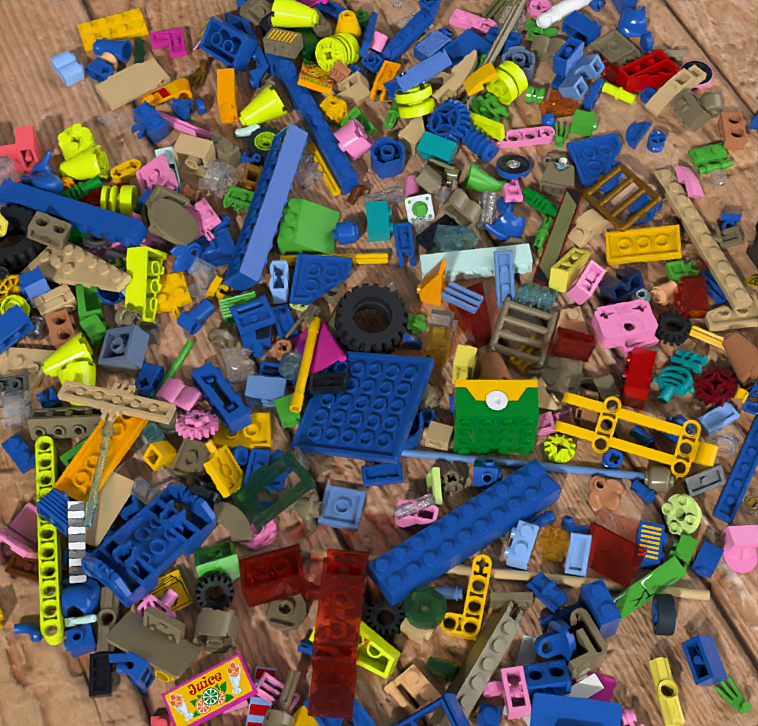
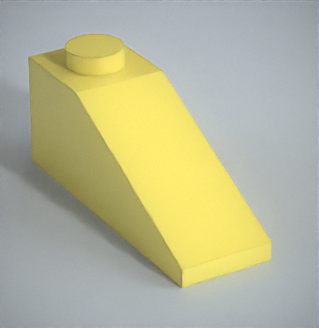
(567, 268)

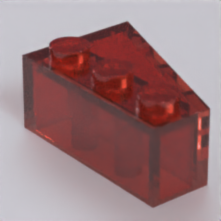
(477, 325)

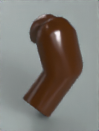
(357, 192)

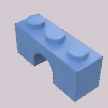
(585, 69)

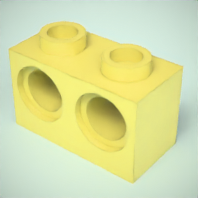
(464, 363)

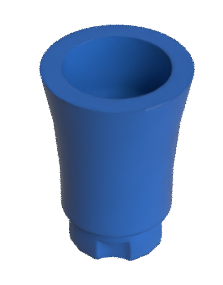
(119, 48)

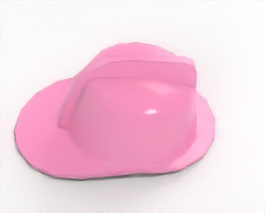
(738, 559)

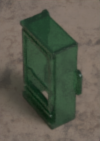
(249, 504)

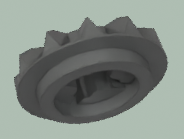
(93, 242)

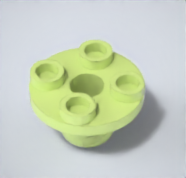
(681, 514)

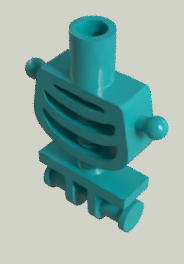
(672, 379)

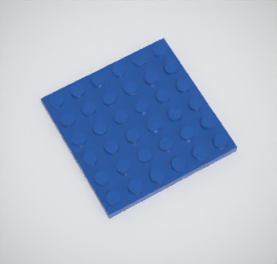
(374, 413)

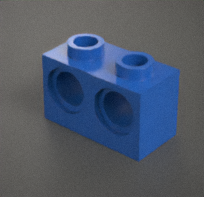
(546, 679)

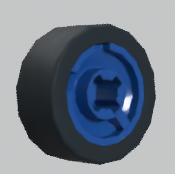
(663, 614)

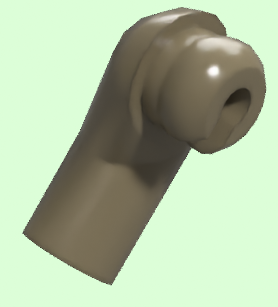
(552, 157)
(512, 241)

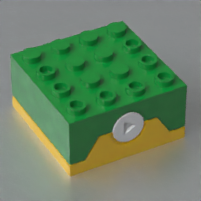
(495, 416)

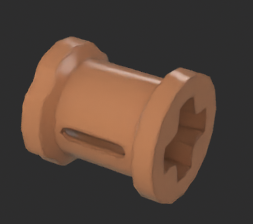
(191, 193)
(286, 347)

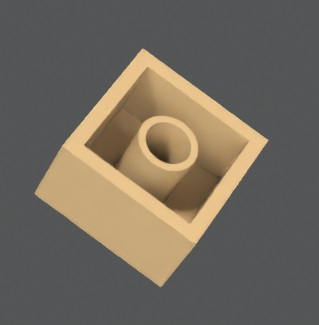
(193, 154)

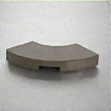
(234, 520)

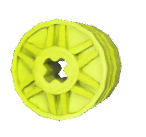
(337, 47)
(117, 202)

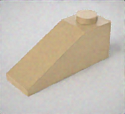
(349, 89)

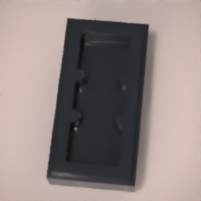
(100, 675)

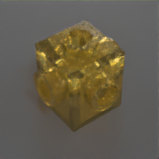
(554, 544)

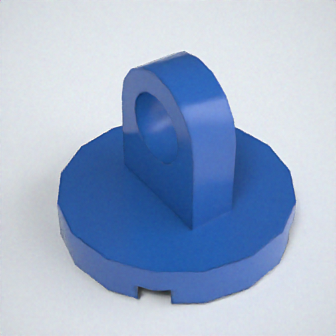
(560, 641)

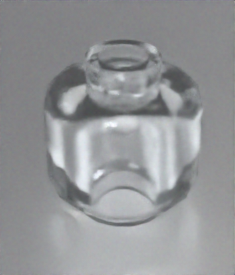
(726, 442)

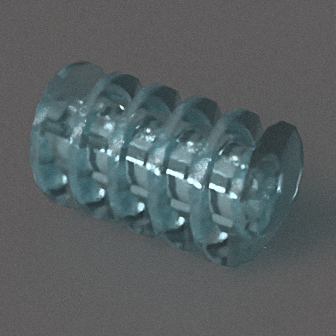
(536, 297)

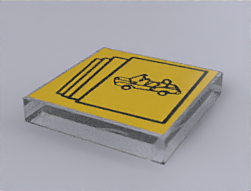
(176, 582)

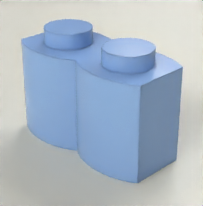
(67, 68)
(279, 282)

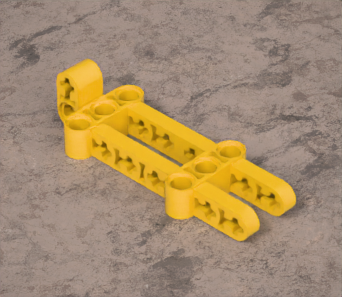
(700, 452)

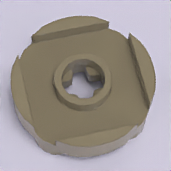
(286, 621)

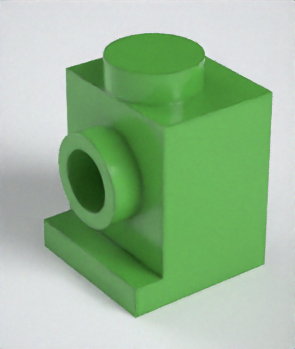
(683, 549)

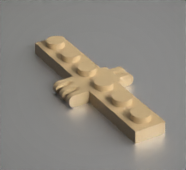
(117, 401)

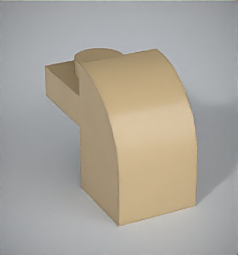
(587, 225)

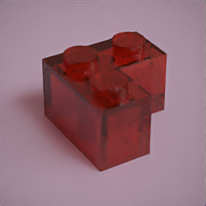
(691, 297)

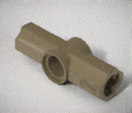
(108, 606)

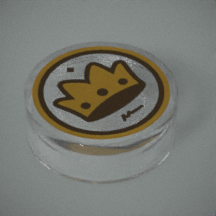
(750, 504)

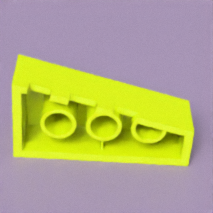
(144, 268)
(374, 652)

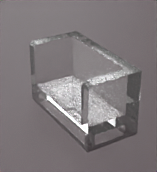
(150, 490)

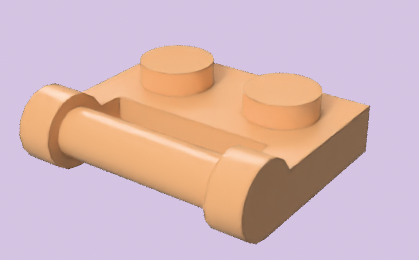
(417, 687)

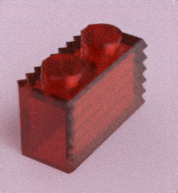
(572, 344)

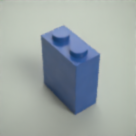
(600, 606)

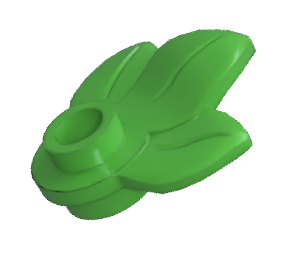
(534, 30)

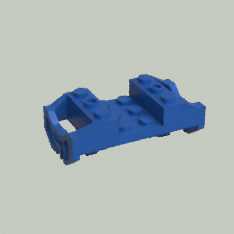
(149, 544)

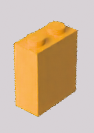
(227, 95)

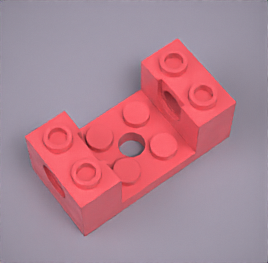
(25, 151)

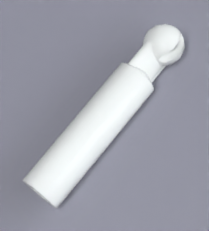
(559, 12)

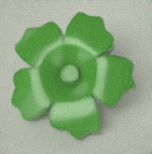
(416, 323)

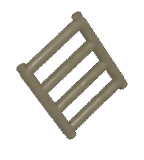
(499, 332)

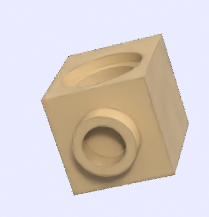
(438, 436)

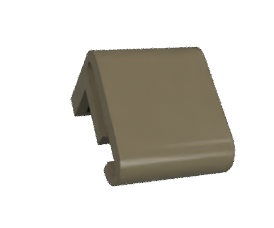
(161, 192)
(590, 645)

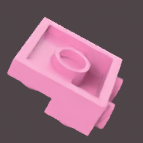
(156, 173)

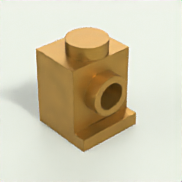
(250, 177)

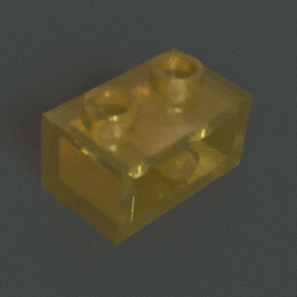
(438, 345)

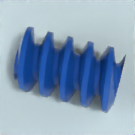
(480, 144)

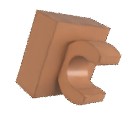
(339, 71)

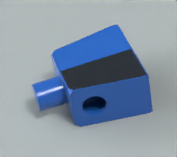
(258, 340)

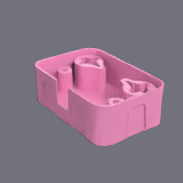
(610, 320)

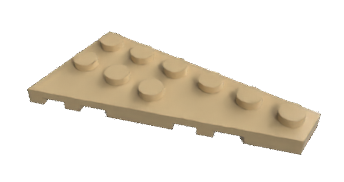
(78, 266)
(24, 361)

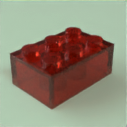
(273, 575)

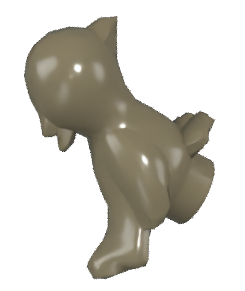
(306, 507)

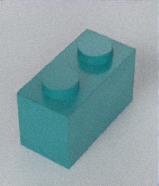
(436, 148)
(378, 221)

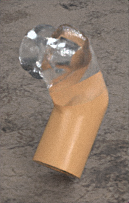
(166, 107)

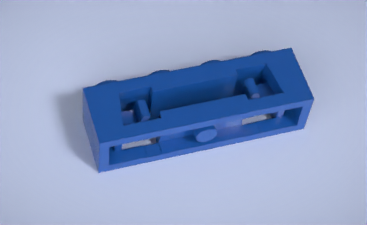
(238, 414)

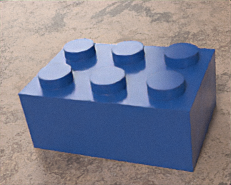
(228, 44)

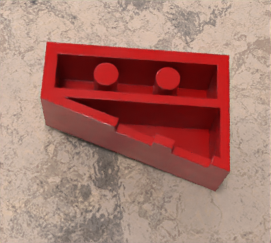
(647, 72)
(637, 377)

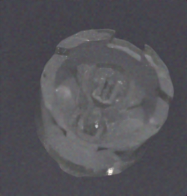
(218, 177)
(15, 408)

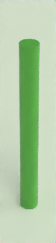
(175, 366)

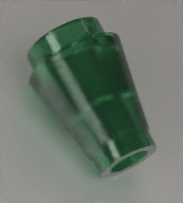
(443, 668)

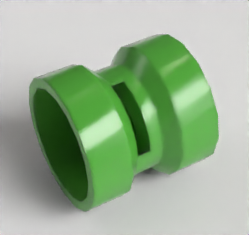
(535, 95)

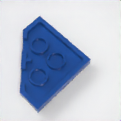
(593, 156)
(316, 276)

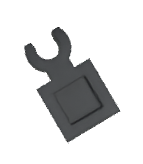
(200, 487)

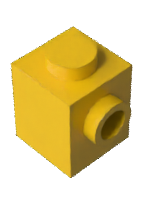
(160, 454)

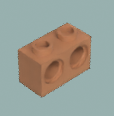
(732, 130)
(60, 331)

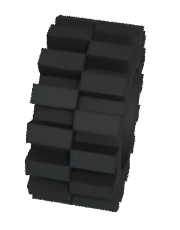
(670, 336)
(214, 579)
(385, 606)

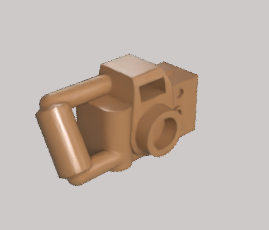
(588, 417)

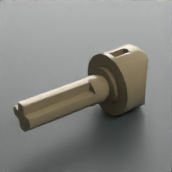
(280, 716)

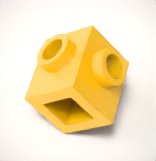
(334, 109)

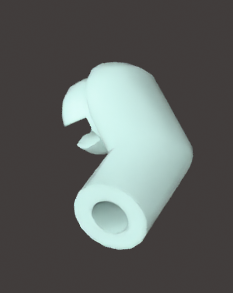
(242, 132)

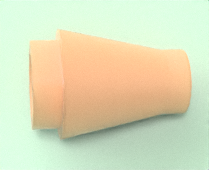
(662, 292)

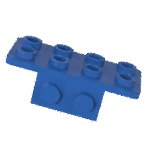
(573, 711)

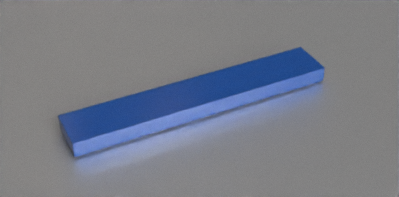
(739, 478)

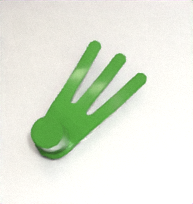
(559, 140)
(737, 702)

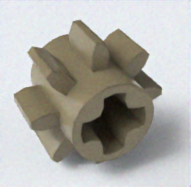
(451, 481)

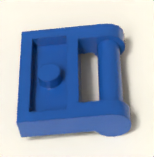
(254, 318)

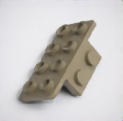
(156, 640)

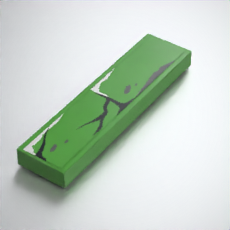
(649, 585)

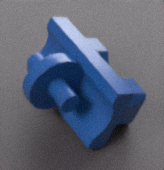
(547, 592)

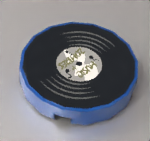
(513, 166)

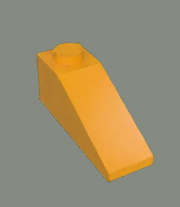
(433, 285)

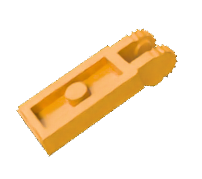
(387, 72)

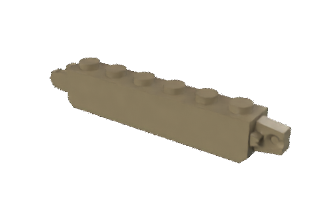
(481, 661)

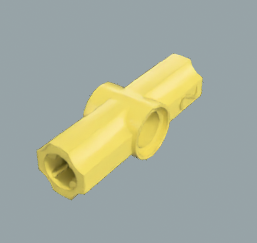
(668, 705)

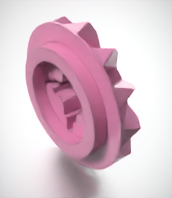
(532, 5)

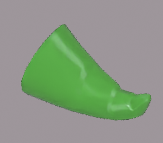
(480, 181)

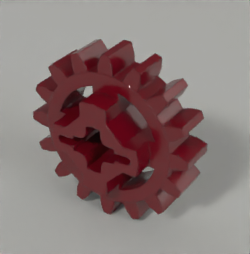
(725, 387)

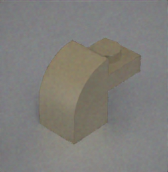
(255, 10)

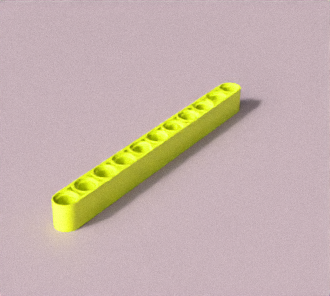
(48, 546)

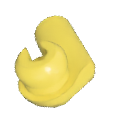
(3, 226)

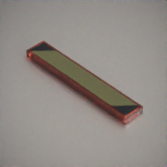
(558, 235)

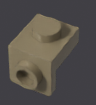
(728, 237)

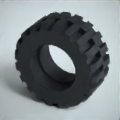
(19, 256)
(377, 299)

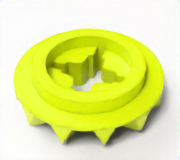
(551, 450)

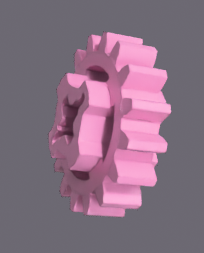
(197, 424)

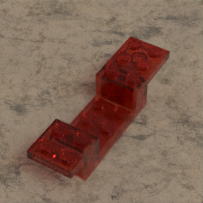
(337, 634)

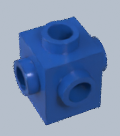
(486, 473)

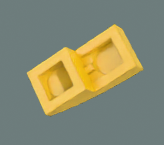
(475, 81)

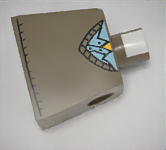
(557, 178)

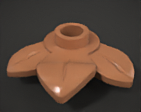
(607, 495)

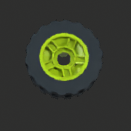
(260, 141)

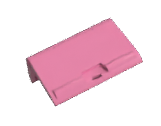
(23, 533)

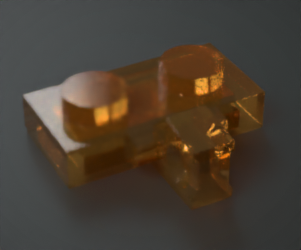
(557, 106)

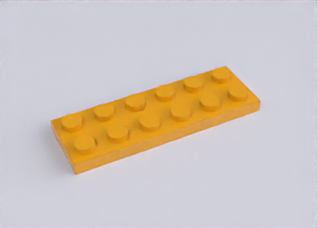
(78, 476)

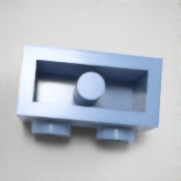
(522, 546)

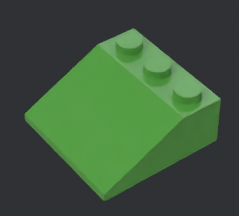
(307, 228)

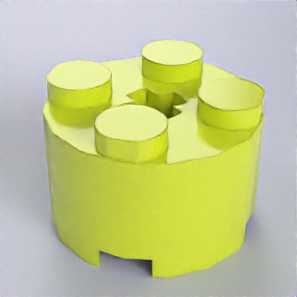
(75, 140)

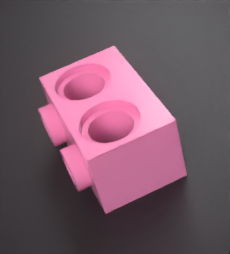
(585, 282)

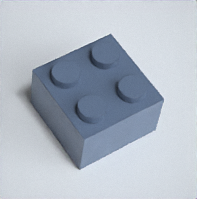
(123, 349)

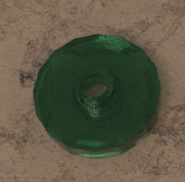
(420, 598)

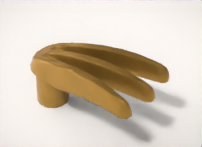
(199, 74)

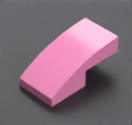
(686, 177)
(547, 421)

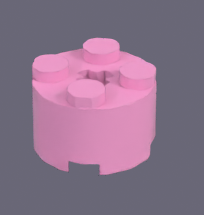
(354, 139)

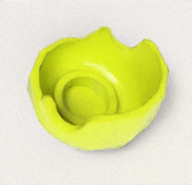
(11, 300)

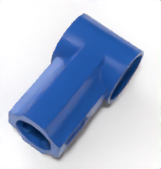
(192, 320)

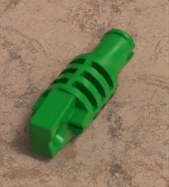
(82, 189)
(539, 202)

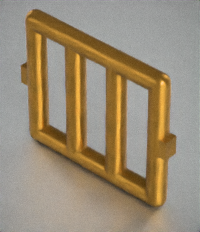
(611, 216)

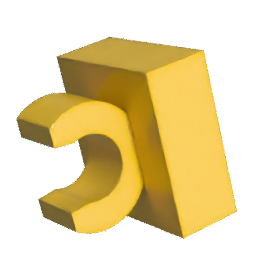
(215, 289)

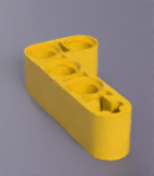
(472, 597)

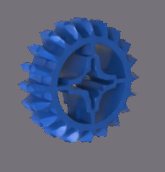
(450, 120)

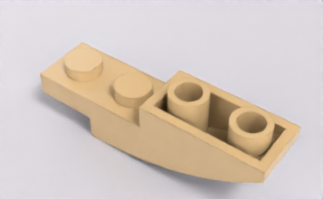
(454, 86)
(673, 88)

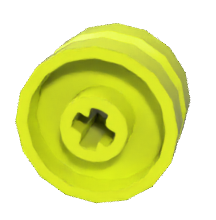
(509, 83)
(415, 101)

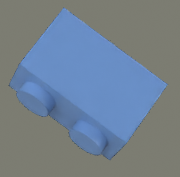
(263, 390)

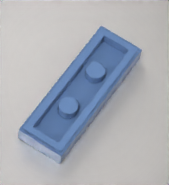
(504, 276)

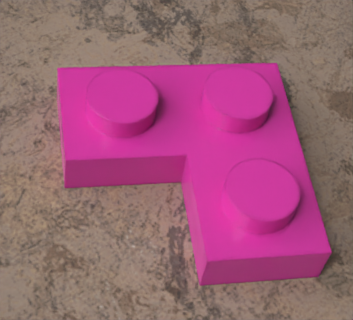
(170, 38)

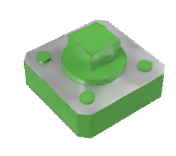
(419, 206)

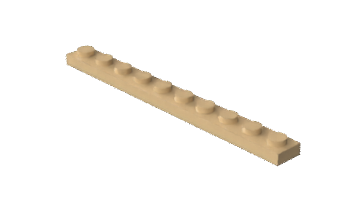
(702, 239)

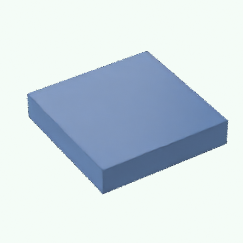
(342, 508)

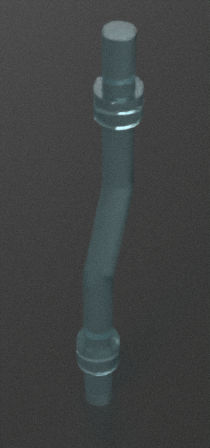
(92, 505)

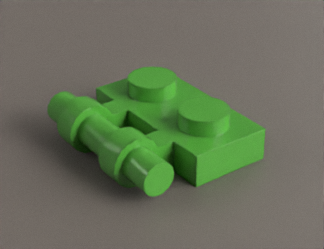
(484, 107)
(710, 154)

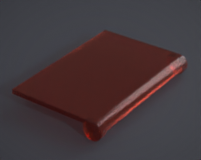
(614, 555)

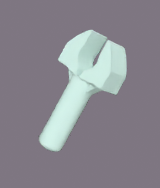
(81, 620)

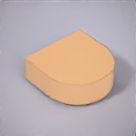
(110, 59)

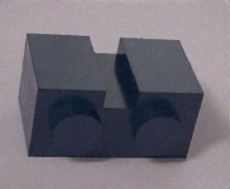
(622, 286)

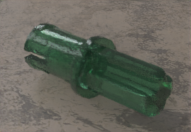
(138, 51)

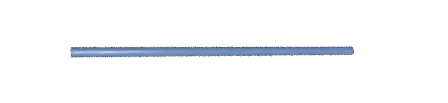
(520, 463)

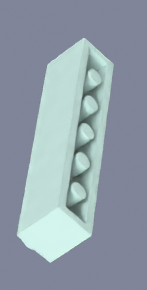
(476, 262)

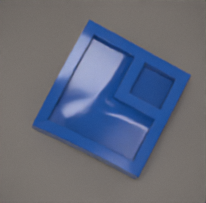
(218, 250)

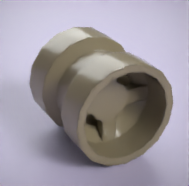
(128, 317)

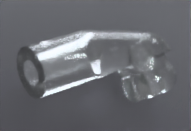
(402, 22)

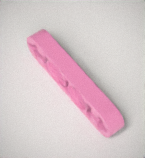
(523, 141)

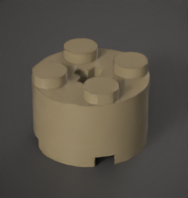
(216, 630)

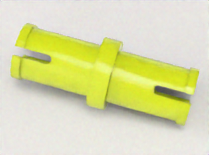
(619, 93)

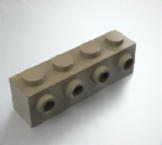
(63, 422)

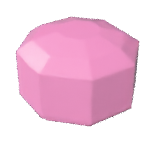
(493, 689)

